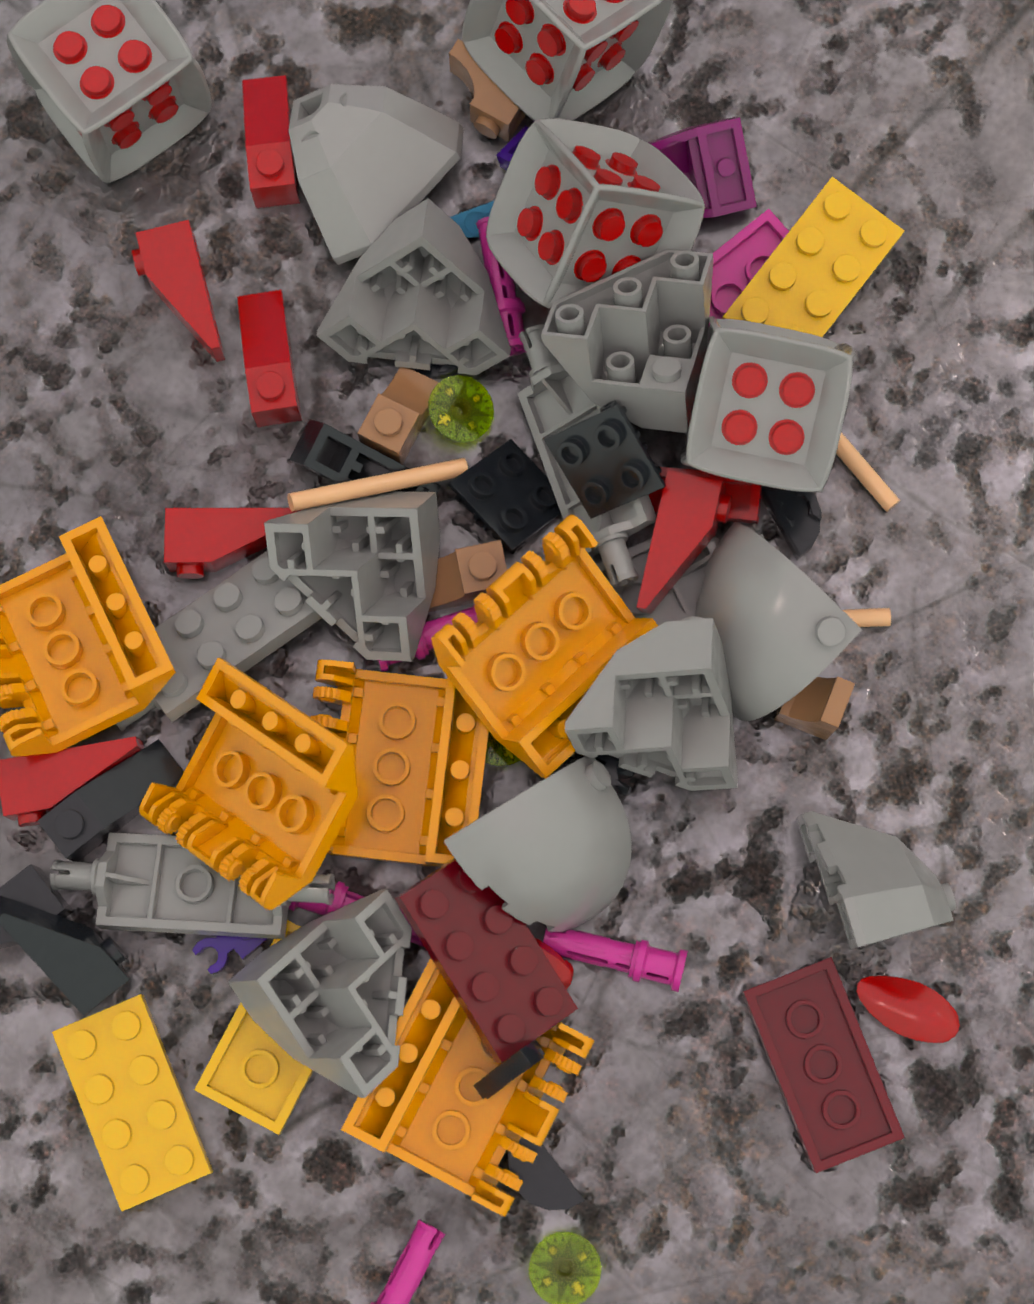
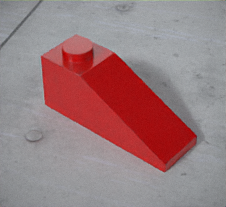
(268, 142)
(176, 275)
(268, 359)
(683, 528)
(213, 537)
(42, 781)

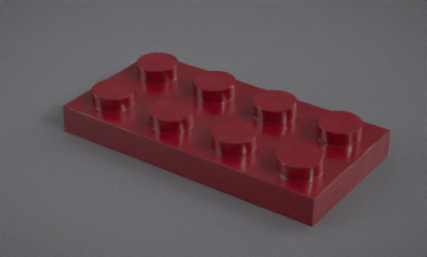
(486, 960)
(823, 1065)

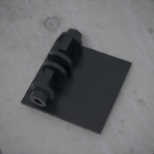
(605, 460)
(507, 496)

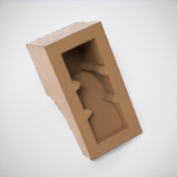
(490, 107)
(398, 415)
(467, 574)
(817, 707)

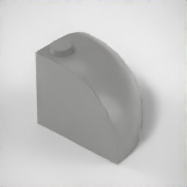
(771, 622)
(552, 849)

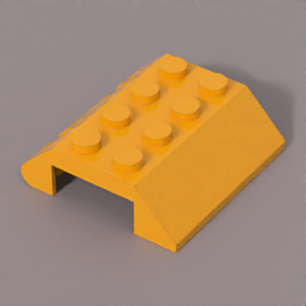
(538, 645)
(75, 647)
(413, 758)
(258, 790)
(437, 1117)

